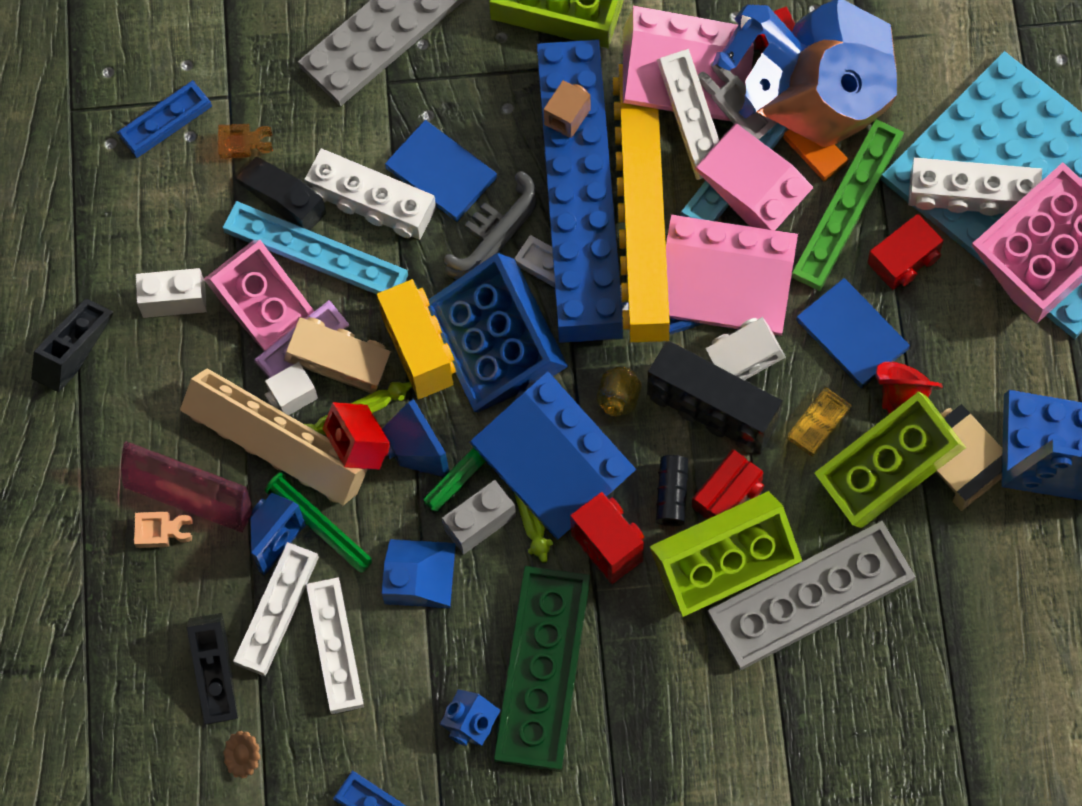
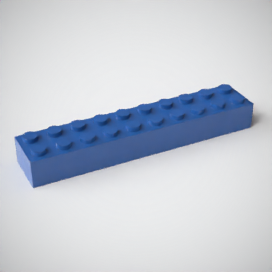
(581, 200)

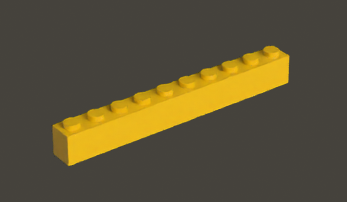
(643, 218)

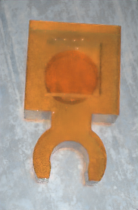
(238, 140)

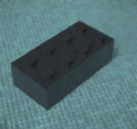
(713, 397)

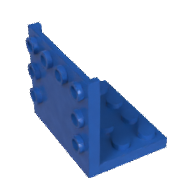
(1042, 444)

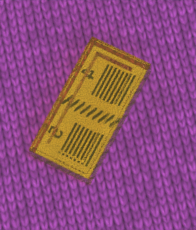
(819, 421)

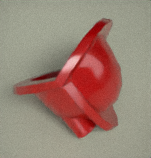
(901, 383)

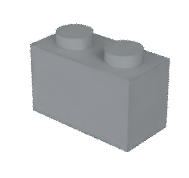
(479, 517)

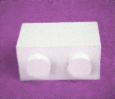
(171, 293)
(747, 349)

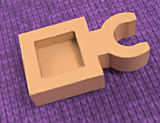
(155, 529)

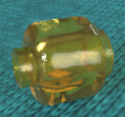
(618, 391)

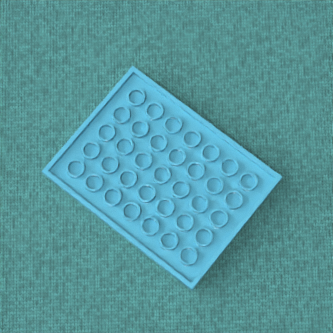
(1007, 121)

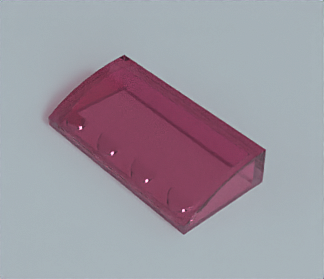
(185, 487)

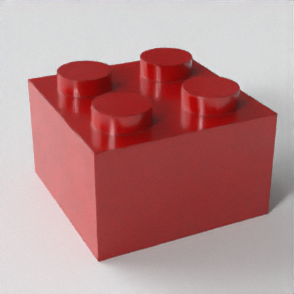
(607, 537)

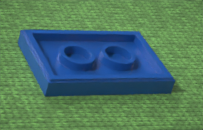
(441, 168)
(852, 332)

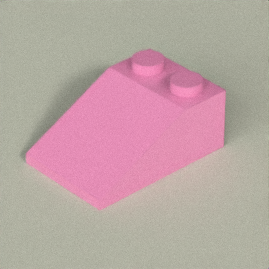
(753, 179)
(259, 294)

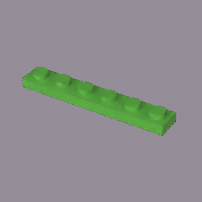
(847, 205)

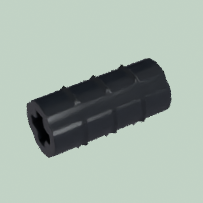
(672, 490)

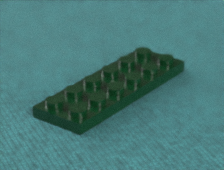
(542, 669)

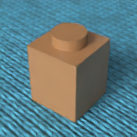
(567, 108)

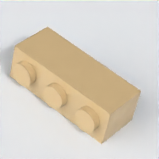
(337, 354)

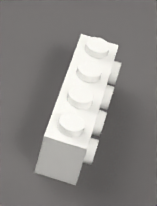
(969, 185)
(371, 194)

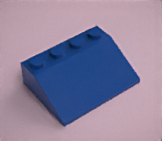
(495, 332)
(551, 454)

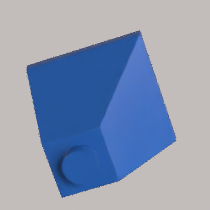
(414, 442)
(272, 526)
(418, 573)

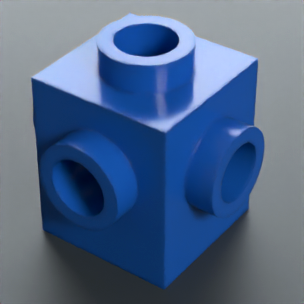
(469, 718)

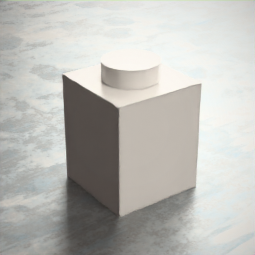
(290, 389)

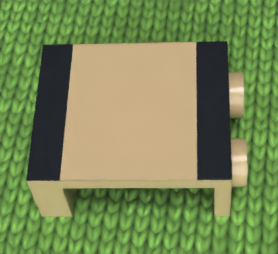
(976, 466)

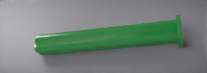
(454, 480)
(321, 524)

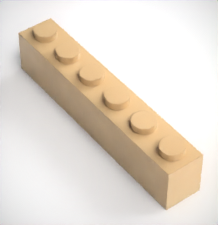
(270, 435)

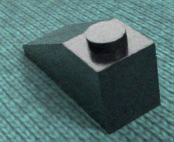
(283, 193)
(68, 345)
(212, 667)

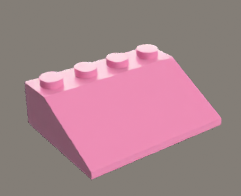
(659, 33)
(1038, 244)
(728, 273)

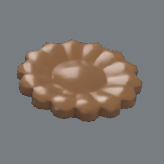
(241, 754)

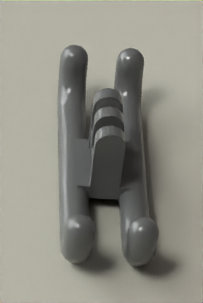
(495, 229)

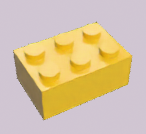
(417, 338)

